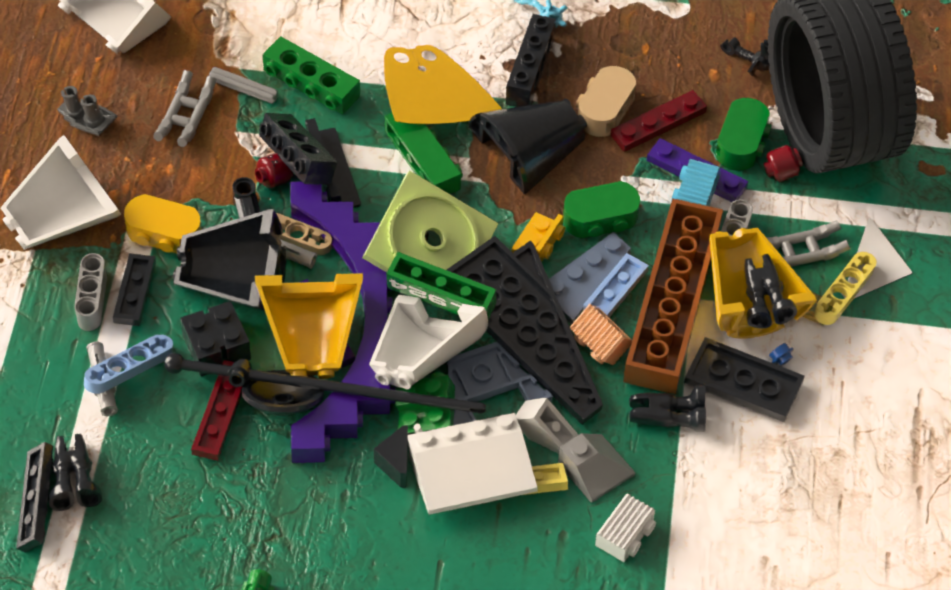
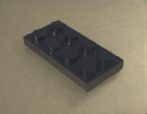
(745, 379)

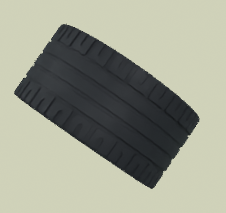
(842, 81)

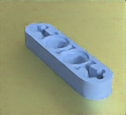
(153, 349)

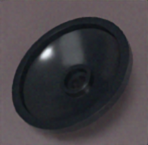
(279, 398)

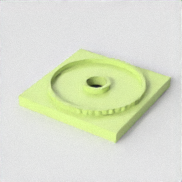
(424, 208)

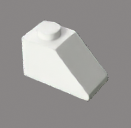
(544, 424)

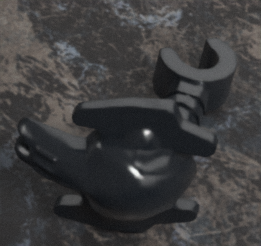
(758, 59)

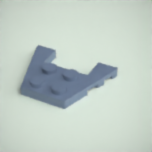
(487, 374)

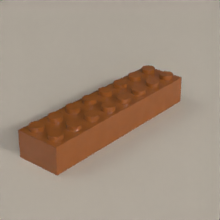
(672, 297)

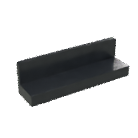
(342, 185)

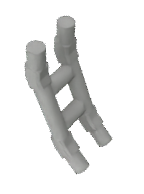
(181, 100)
(810, 238)

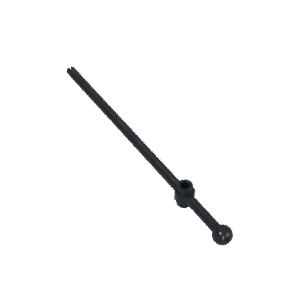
(242, 372)

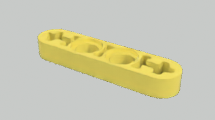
(843, 286)

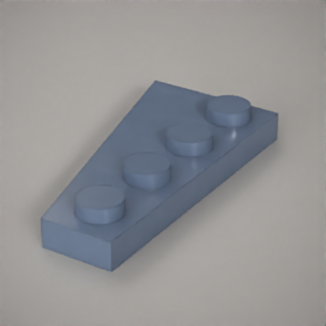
(583, 276)

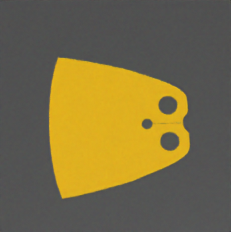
(432, 96)

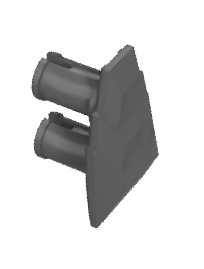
(85, 114)

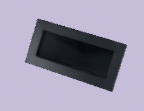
(392, 456)

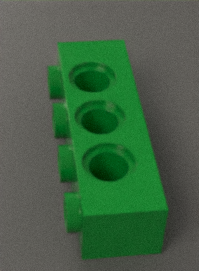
(311, 75)

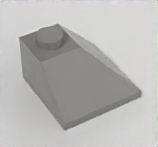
(594, 465)

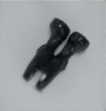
(766, 282)
(661, 408)
(65, 463)

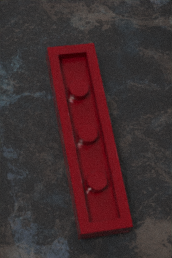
(658, 120)
(217, 418)

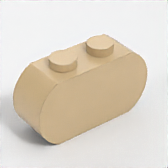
(606, 100)

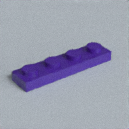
(673, 158)

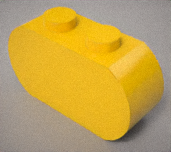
(159, 222)

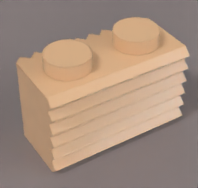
(600, 335)

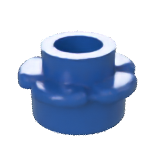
(781, 354)

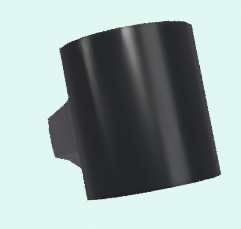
(245, 203)

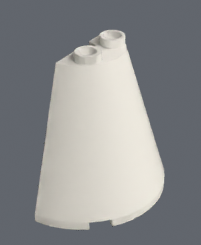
(57, 199)
(419, 344)

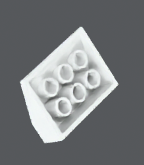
(471, 463)

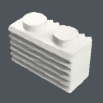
(625, 528)

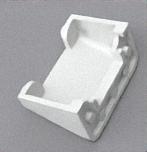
(119, 21)

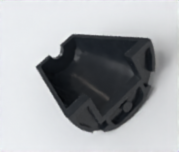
(531, 137)
(230, 255)

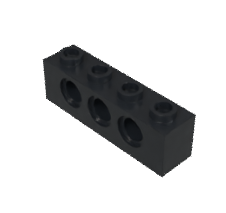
(530, 61)
(298, 148)

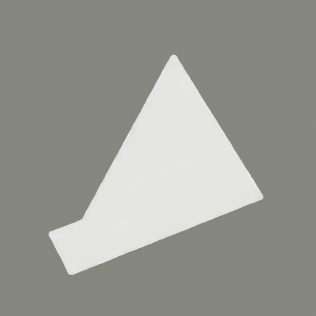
(889, 263)

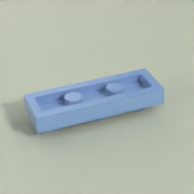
(618, 284)

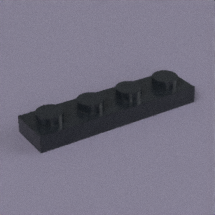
(35, 497)

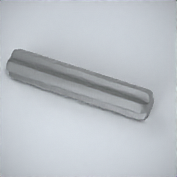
(244, 85)

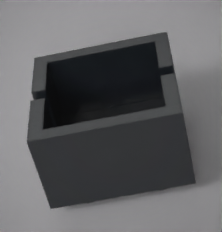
(214, 331)

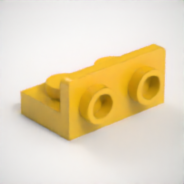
(542, 233)

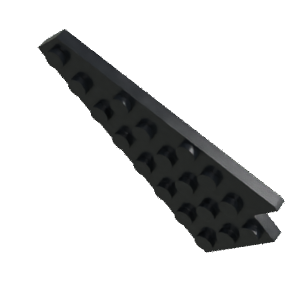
(532, 324)

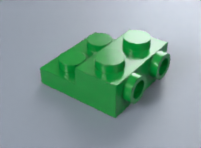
(427, 416)

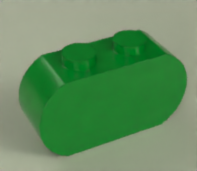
(743, 134)
(601, 209)

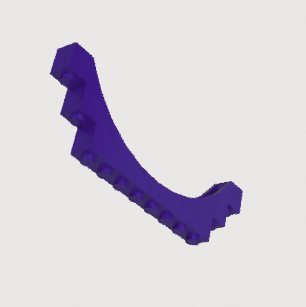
(343, 413)

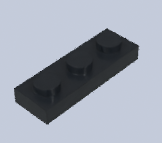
(134, 289)

